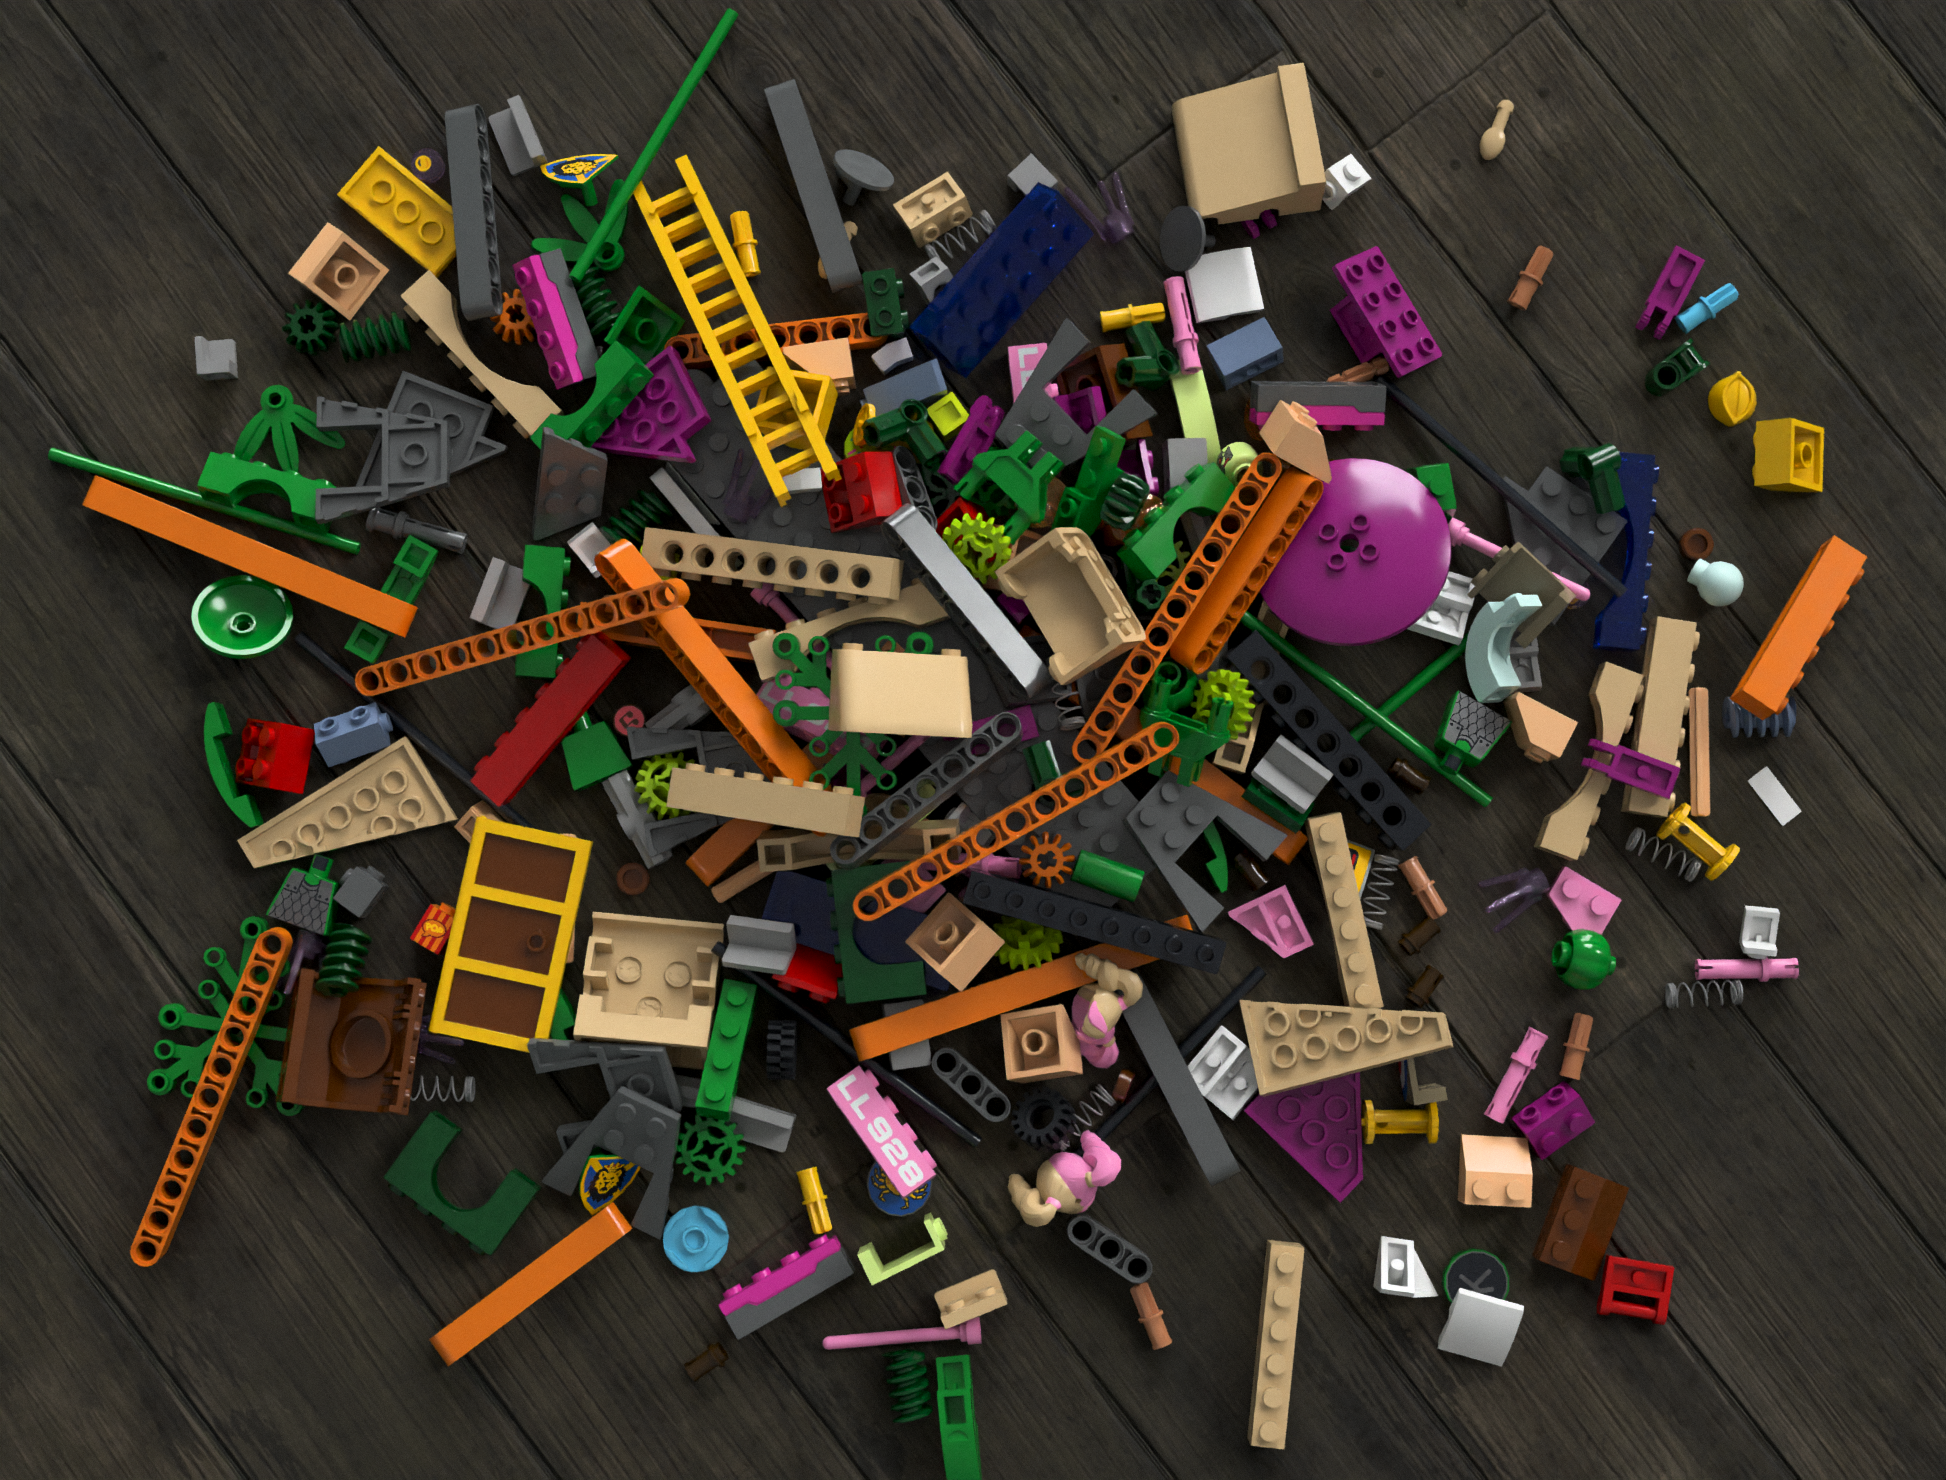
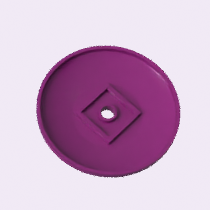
(1382, 583)

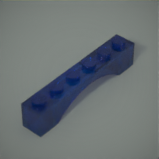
(1620, 622)

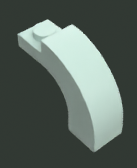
(1489, 644)

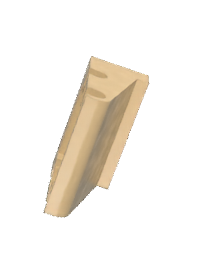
(1251, 148)
(651, 985)

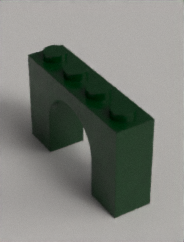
(861, 977)
(416, 1176)

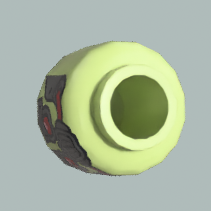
(1236, 459)

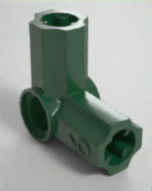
(1151, 363)
(906, 425)
(1600, 469)
(1143, 595)
(1045, 769)

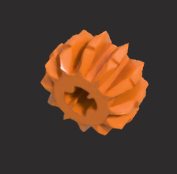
(507, 325)
(1050, 870)

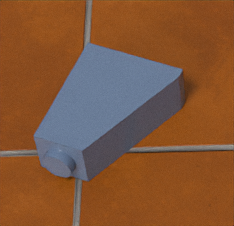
(919, 383)

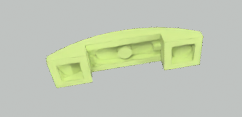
(1196, 410)

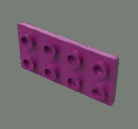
(1380, 315)

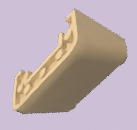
(1072, 602)
(900, 693)

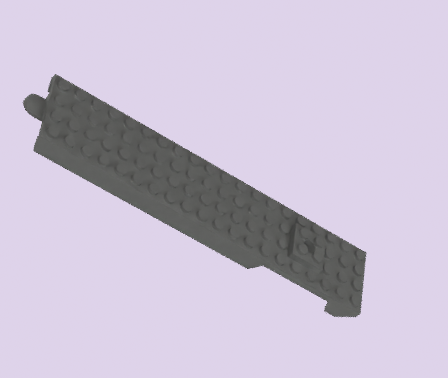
(804, 522)

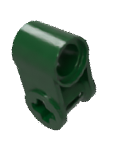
(1678, 366)

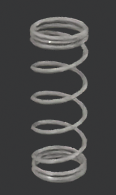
(987, 222)
(1076, 721)
(1386, 861)
(1693, 868)
(1671, 992)
(468, 1091)
(1107, 1098)

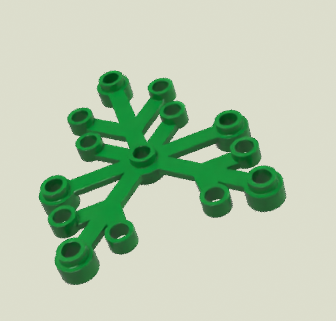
(816, 675)
(193, 1058)

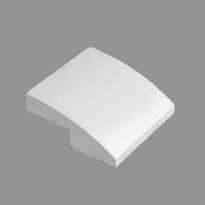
(1224, 285)
(1450, 611)
(1225, 1072)
(1480, 1327)

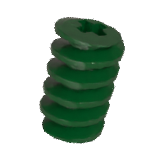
(594, 306)
(374, 338)
(636, 520)
(342, 960)
(909, 1385)

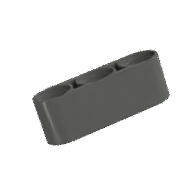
(911, 483)
(979, 1098)
(1118, 1261)

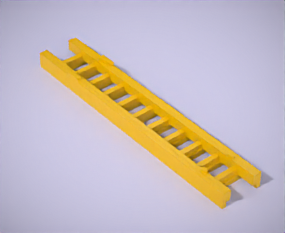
(754, 319)

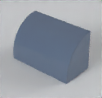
(1245, 353)

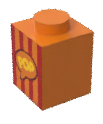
(435, 928)

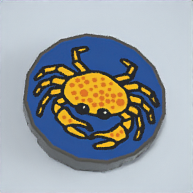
(888, 1199)

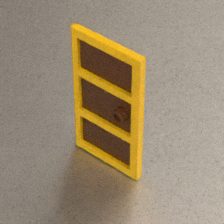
(510, 935)

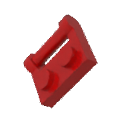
(1635, 1278)

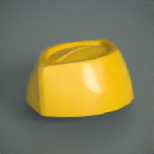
(1732, 399)

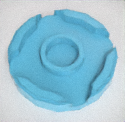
(695, 1238)

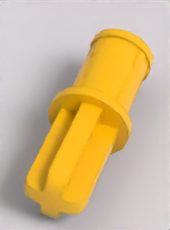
(745, 243)
(1131, 316)
(814, 1200)

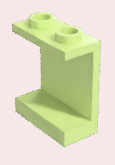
(877, 1271)

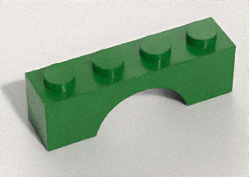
(618, 381)
(230, 480)
(1151, 547)
(544, 571)
(726, 1049)

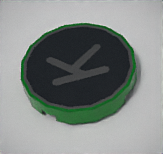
(1477, 1272)

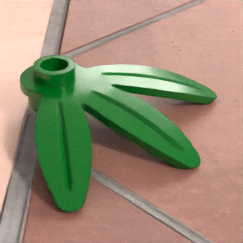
(585, 226)
(283, 436)

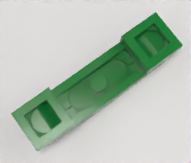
(403, 583)
(216, 728)
(1216, 867)

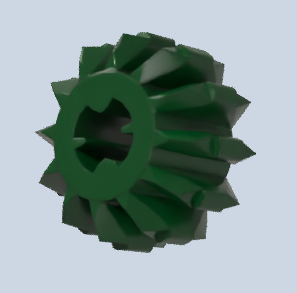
(310, 315)
(1124, 501)

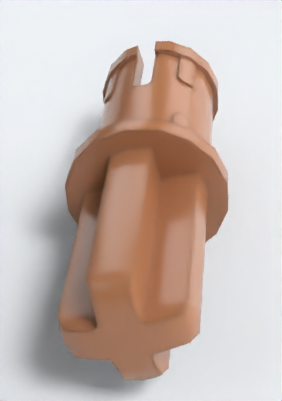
(1530, 278)
(1423, 888)
(1576, 1046)
(1150, 1315)

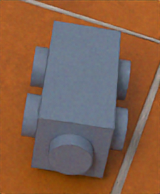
(353, 734)

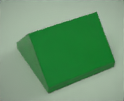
(644, 325)

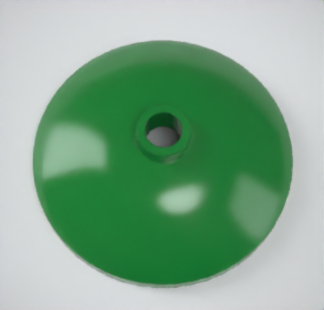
(237, 605)

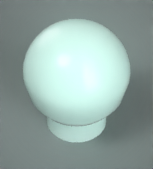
(1717, 582)

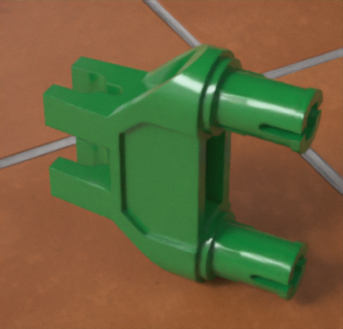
(1016, 479)
(1195, 737)

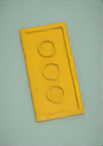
(403, 210)

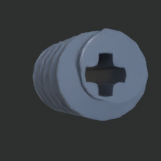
(1737, 717)

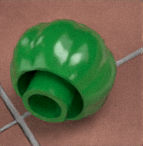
(1183, 683)
(1583, 959)

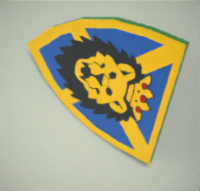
(578, 173)
(604, 1179)

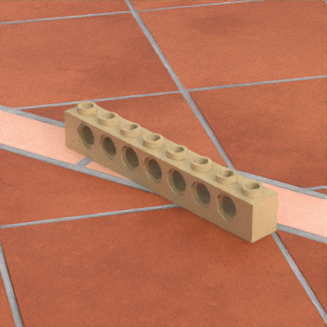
(884, 572)

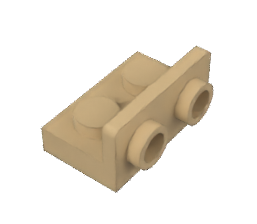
(933, 209)
(970, 1298)

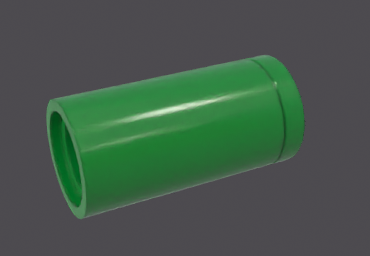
(1107, 875)

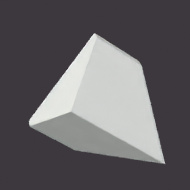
(1401, 1270)

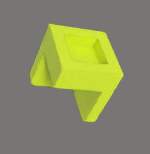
(947, 416)

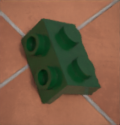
(883, 304)
(1274, 806)

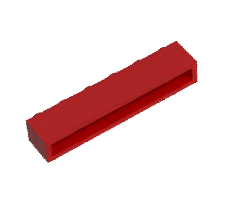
(550, 718)

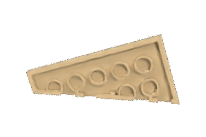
(370, 802)
(1323, 1042)

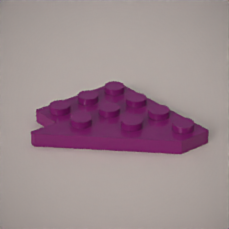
(659, 415)
(1318, 1129)

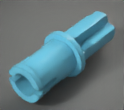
(1706, 307)

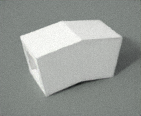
(892, 355)
(804, 481)

